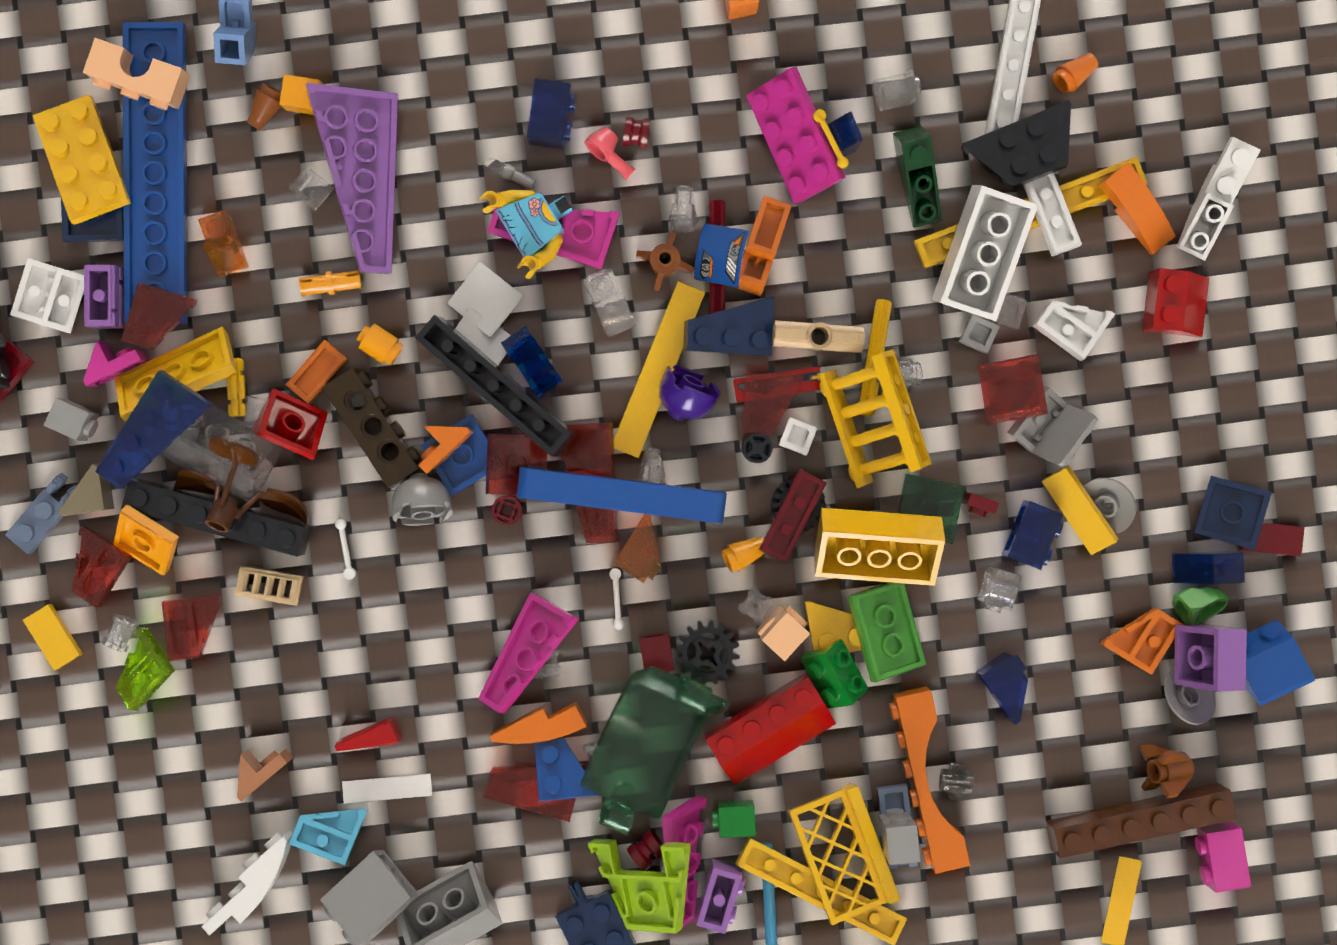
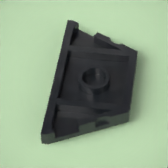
(1026, 147)

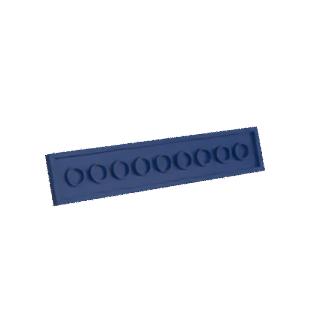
(155, 170)

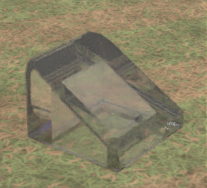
(311, 188)

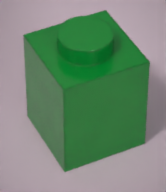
(734, 819)

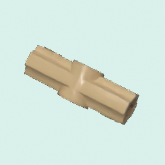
(837, 337)

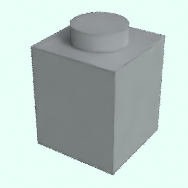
(72, 420)

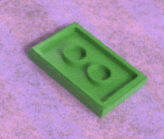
(886, 630)

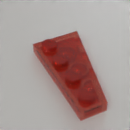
(593, 454)

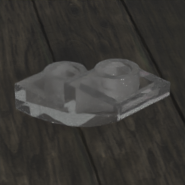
(609, 302)

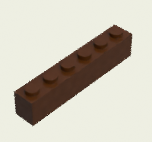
(1140, 820)

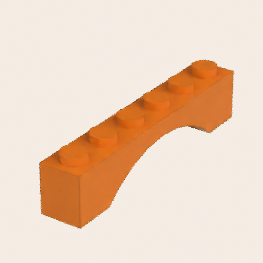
(916, 719)

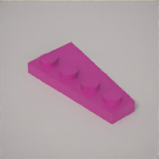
(585, 236)

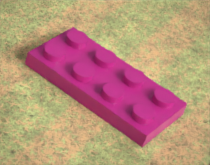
(794, 136)

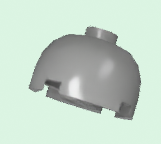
(421, 500)

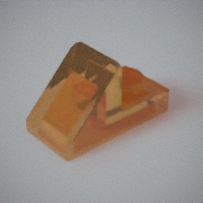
(222, 243)

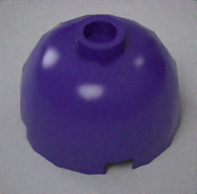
(686, 395)

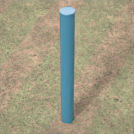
(769, 909)

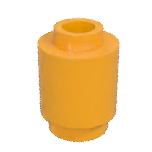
(379, 344)

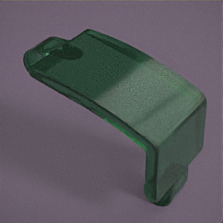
(647, 744)

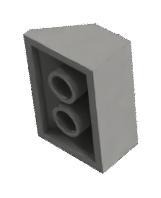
(451, 910)

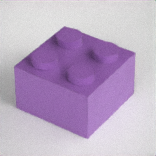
(1210, 657)

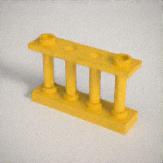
(903, 424)

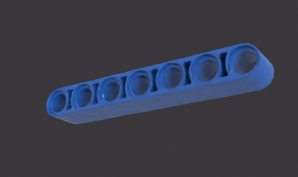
(621, 494)

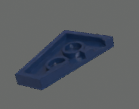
(736, 330)

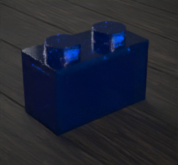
(550, 114)
(1033, 535)

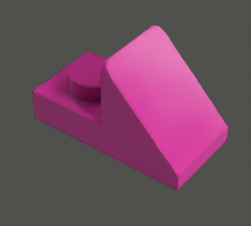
(105, 367)

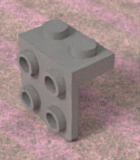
(1054, 434)

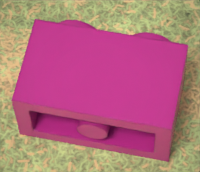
(1222, 857)

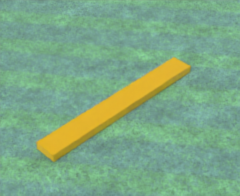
(1077, 195)

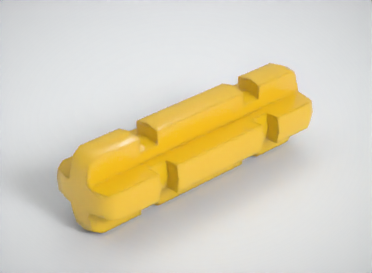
(236, 390)

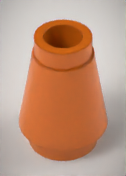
(1074, 73)

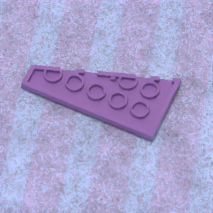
(360, 150)

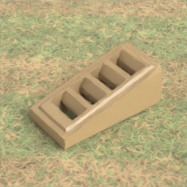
(255, 593)

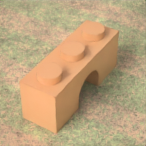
(110, 66)
(783, 631)

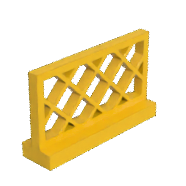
(868, 846)

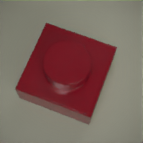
(979, 504)

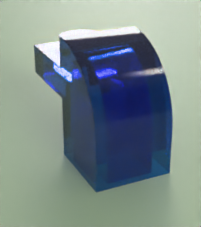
(531, 361)

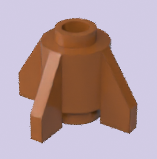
(665, 270)
(1166, 769)

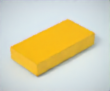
(52, 637)

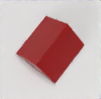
(291, 423)

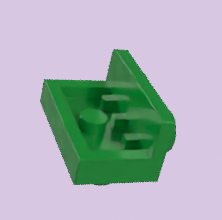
(835, 675)

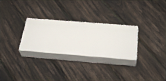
(1053, 215)

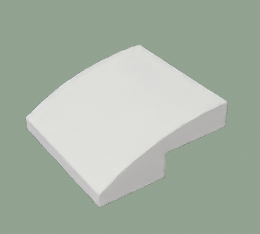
(48, 296)

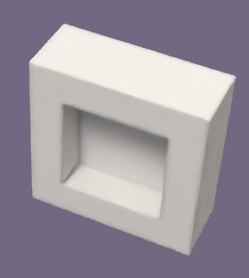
(797, 436)

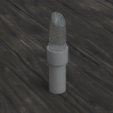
(510, 173)

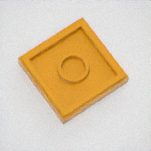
(145, 540)

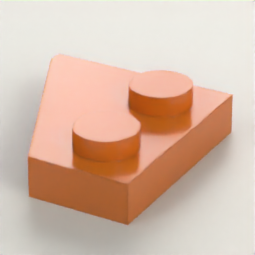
(1144, 639)

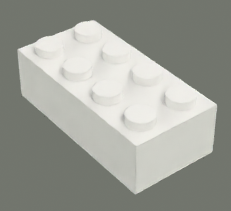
(984, 252)

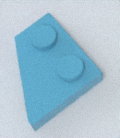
(329, 833)

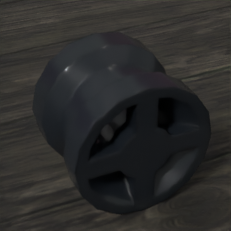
(760, 451)

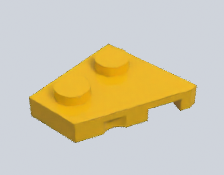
(829, 625)

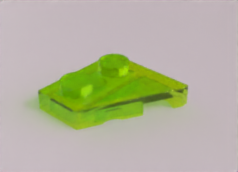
(143, 671)

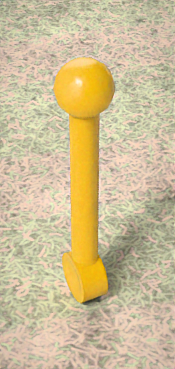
(820, 116)

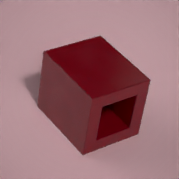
(657, 651)

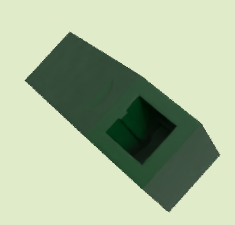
(918, 175)

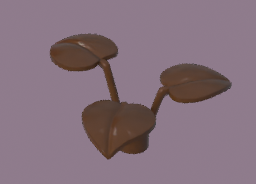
(224, 507)

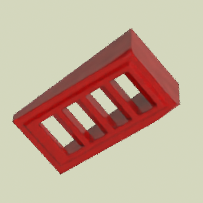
(378, 734)

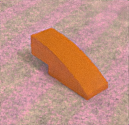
(1138, 208)
(762, 245)
(541, 726)

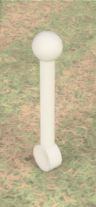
(349, 573)
(615, 574)

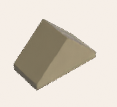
(89, 496)

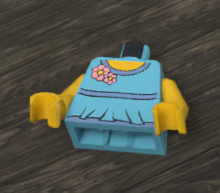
(530, 224)

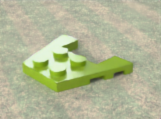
(647, 898)

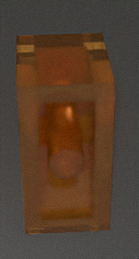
(640, 552)

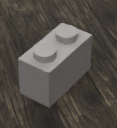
(899, 837)

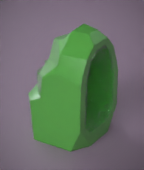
(1199, 603)

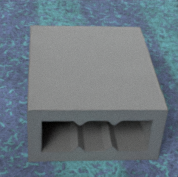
(369, 898)

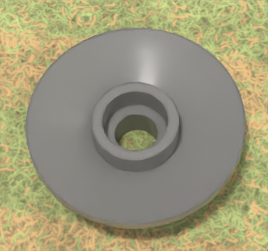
(1124, 504)
(1189, 703)

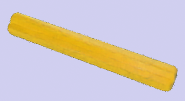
(876, 345)

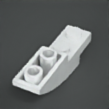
(1216, 198)
(258, 877)

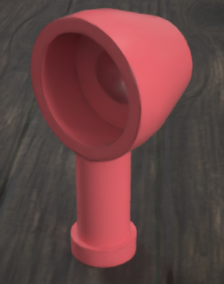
(602, 146)

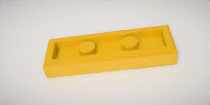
(1079, 510)

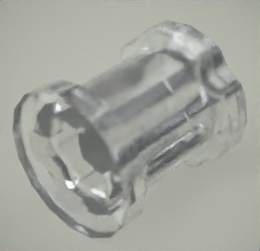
(120, 633)

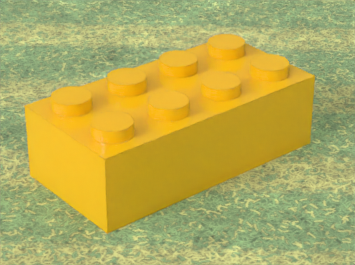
(878, 546)

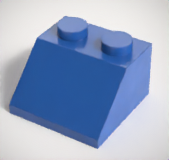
(1274, 663)

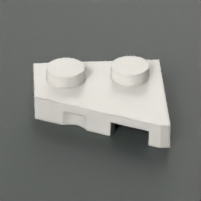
(1073, 327)

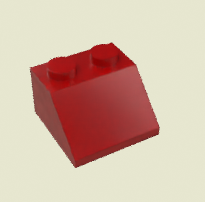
(1175, 302)

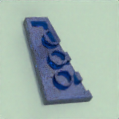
(151, 428)

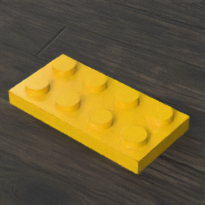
(81, 159)
(193, 364)

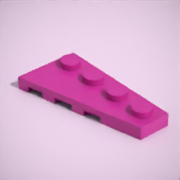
(529, 645)
(683, 826)

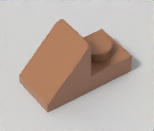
(253, 774)

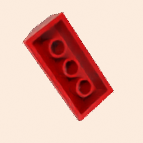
(769, 729)

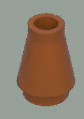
(264, 106)

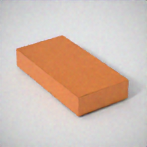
(317, 372)

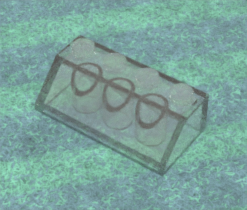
(194, 453)

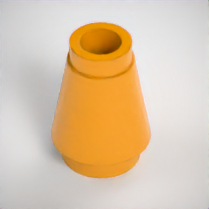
(742, 553)

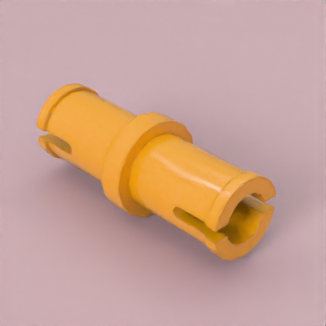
(330, 283)

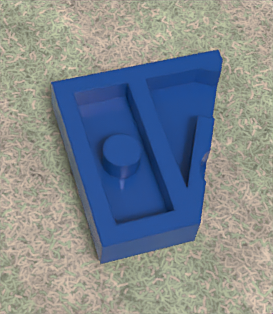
(558, 772)

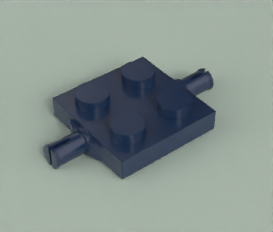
(593, 920)

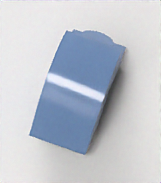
(236, 34)

